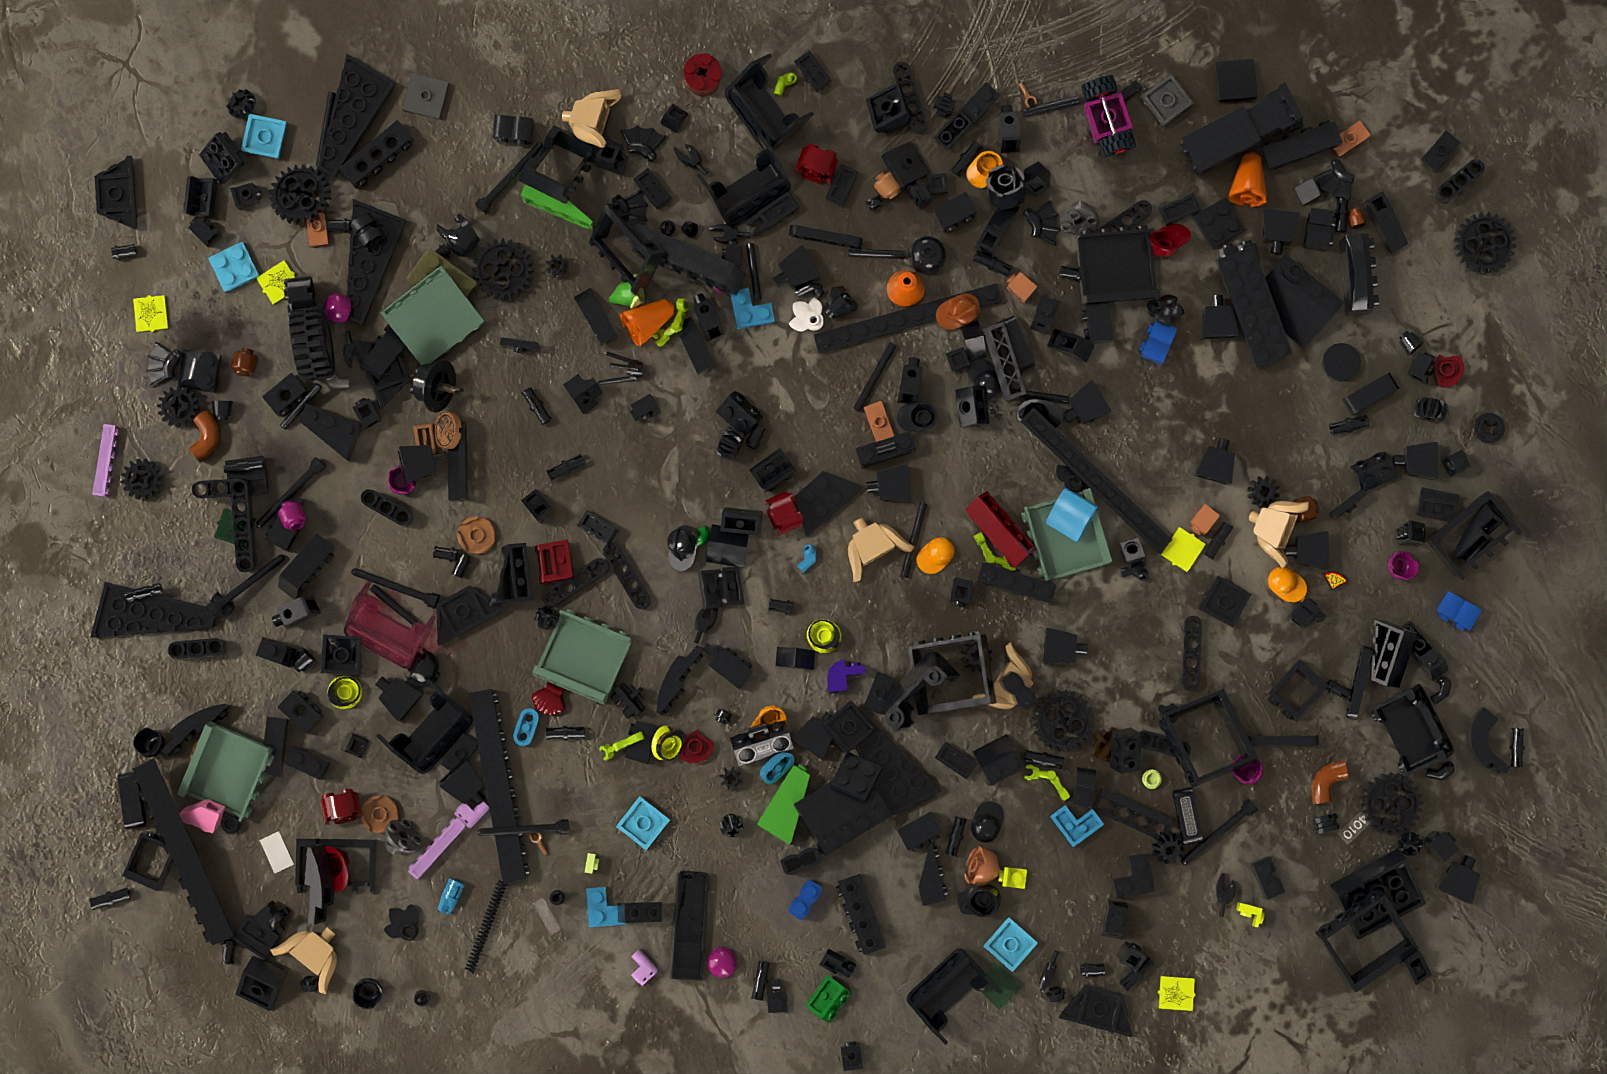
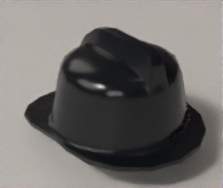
(1047, 409)
(682, 547)

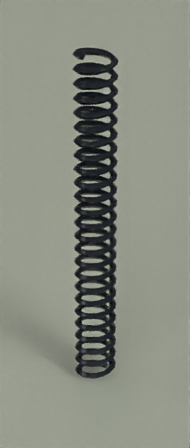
(488, 925)

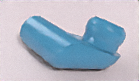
(809, 558)

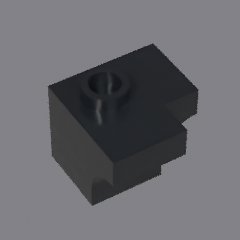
(612, 158)
(583, 392)
(1306, 612)

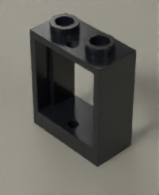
(1308, 674)
(140, 878)

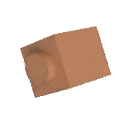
(1021, 287)
(1203, 520)

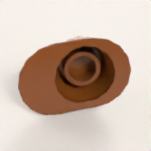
(958, 311)

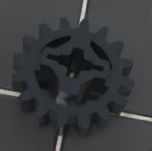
(178, 399)
(137, 472)

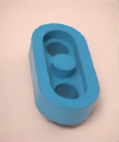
(524, 726)
(776, 767)

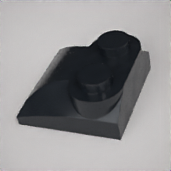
(888, 109)
(199, 370)
(341, 655)

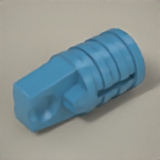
(450, 896)

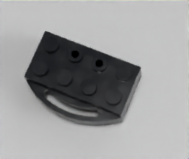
(1357, 274)

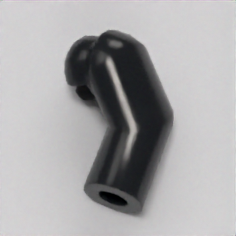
(810, 287)
(1140, 573)
(1444, 691)
(1446, 771)

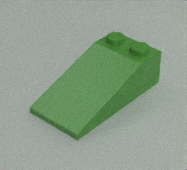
(565, 211)

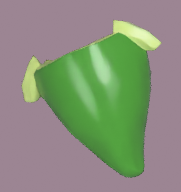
(624, 297)

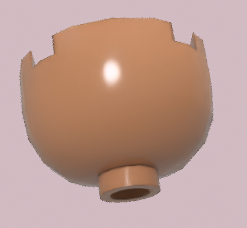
(982, 867)

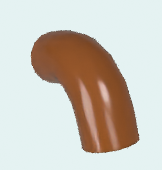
(209, 436)
(1325, 779)

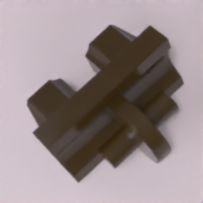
(1103, 745)

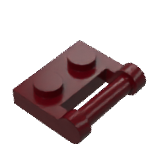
(560, 561)

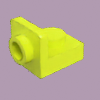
(1013, 877)
(1248, 910)

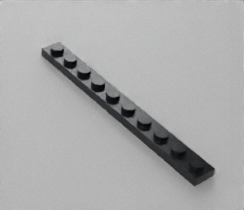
(896, 321)
(1096, 480)

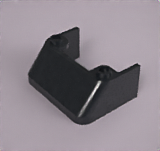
(757, 107)
(752, 190)
(433, 735)
(945, 987)

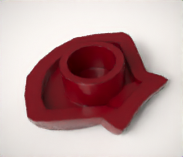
(1448, 370)
(549, 700)
(696, 748)

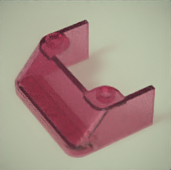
(384, 634)

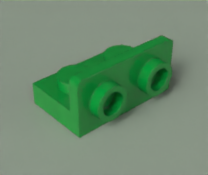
(828, 999)

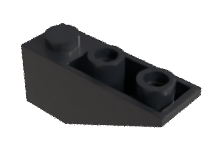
(1385, 221)
(995, 230)
(1410, 533)
(1426, 655)
(930, 882)

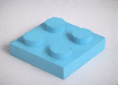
(264, 136)
(233, 267)
(643, 823)
(1010, 944)

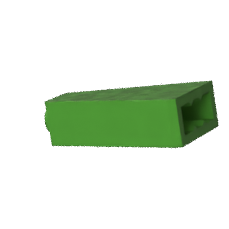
(780, 815)

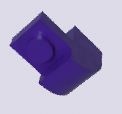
(837, 675)

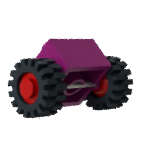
(1107, 116)

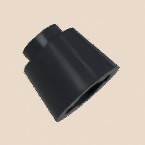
(1410, 342)
(222, 409)
(303, 660)

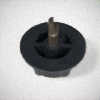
(435, 385)

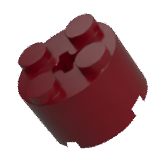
(706, 64)
(816, 164)
(783, 513)
(341, 807)

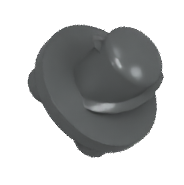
(1079, 218)
(401, 837)

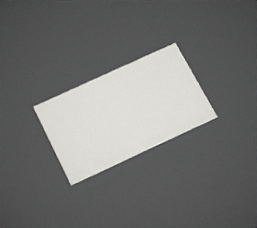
(276, 852)

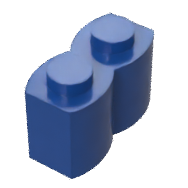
(1158, 343)
(1458, 611)
(801, 905)

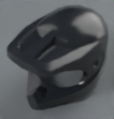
(460, 240)
(979, 900)

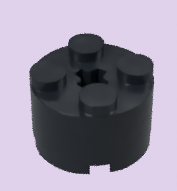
(1005, 187)
(299, 293)

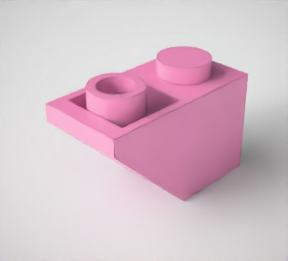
(203, 815)

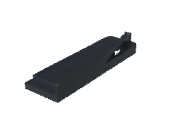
(689, 926)

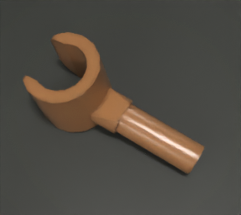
(1027, 96)
(537, 838)

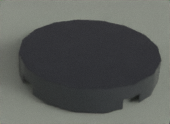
(1341, 362)

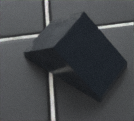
(973, 341)
(537, 506)
(795, 658)
(1416, 967)

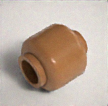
(887, 185)

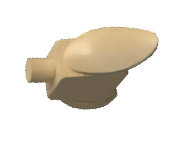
(590, 116)
(1275, 527)
(872, 543)
(1017, 665)
(312, 952)

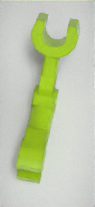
(676, 326)
(980, 540)
(609, 750)
(1051, 775)

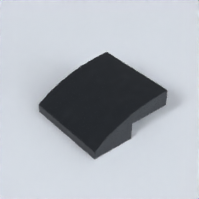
(1236, 80)
(721, 588)

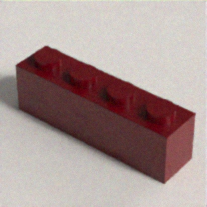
(1000, 529)

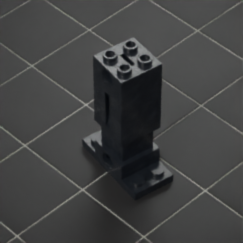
(1241, 131)

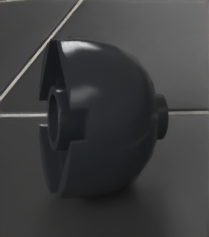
(927, 255)
(424, 667)

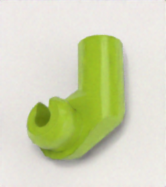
(784, 81)

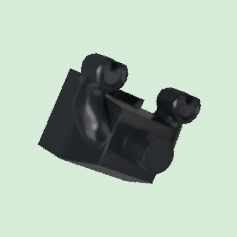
(271, 918)

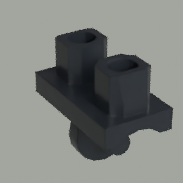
(631, 697)

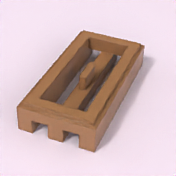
(432, 437)

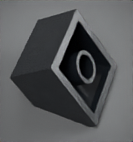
(998, 760)
(261, 983)

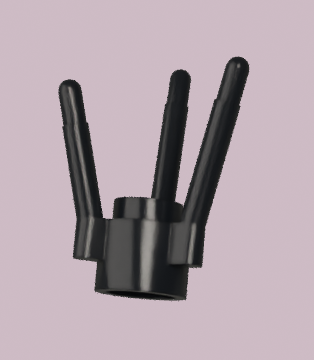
(633, 368)

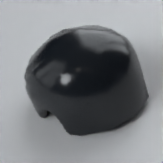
(148, 742)
(367, 993)

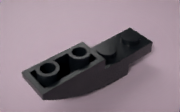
(967, 116)
(671, 686)
(185, 729)
(319, 877)

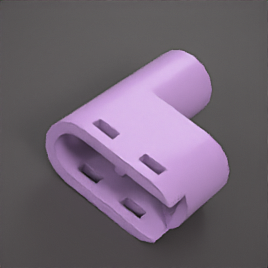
(470, 814)
(645, 968)

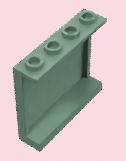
(432, 316)
(1059, 554)
(583, 656)
(226, 769)

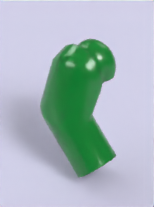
(704, 535)

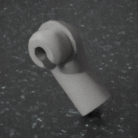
(337, 383)

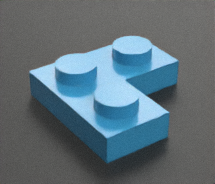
(749, 315)
(1073, 829)
(598, 912)

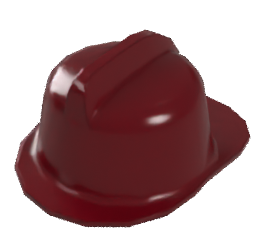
(1169, 239)
(339, 864)

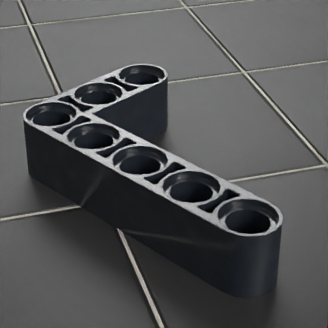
(237, 515)

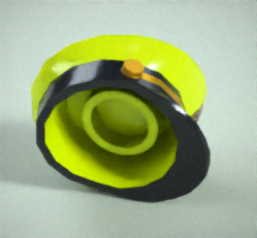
(824, 636)
(344, 692)
(667, 743)

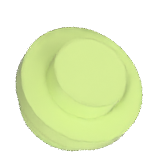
(1151, 779)

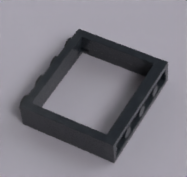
(921, 697)
(1233, 725)
(1383, 962)

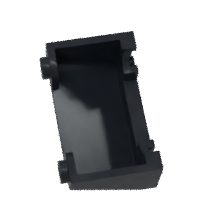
(930, 669)
(1414, 729)

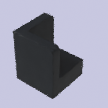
(1036, 178)

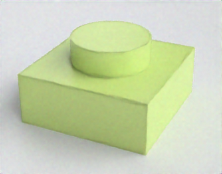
(591, 863)

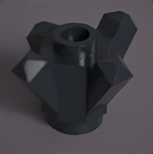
(839, 302)

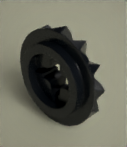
(248, 101)
(1490, 419)

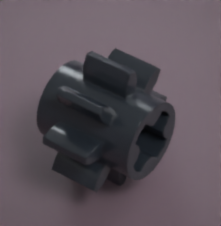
(944, 104)
(562, 267)
(546, 617)
(728, 774)
(731, 825)
(1410, 843)

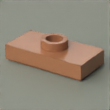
(1351, 138)
(318, 231)
(878, 421)

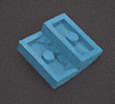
(1071, 514)

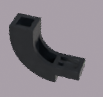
(1478, 741)

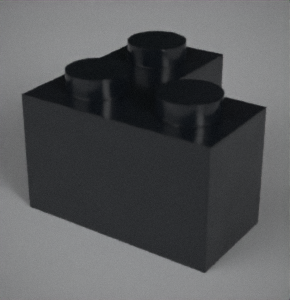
(1139, 880)

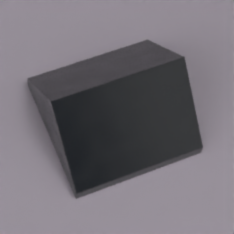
(726, 547)

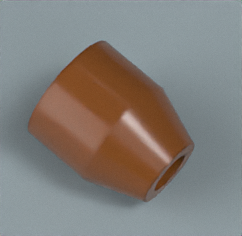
(1356, 219)

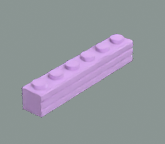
(105, 458)
(438, 847)

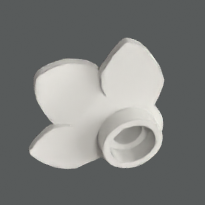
(805, 313)

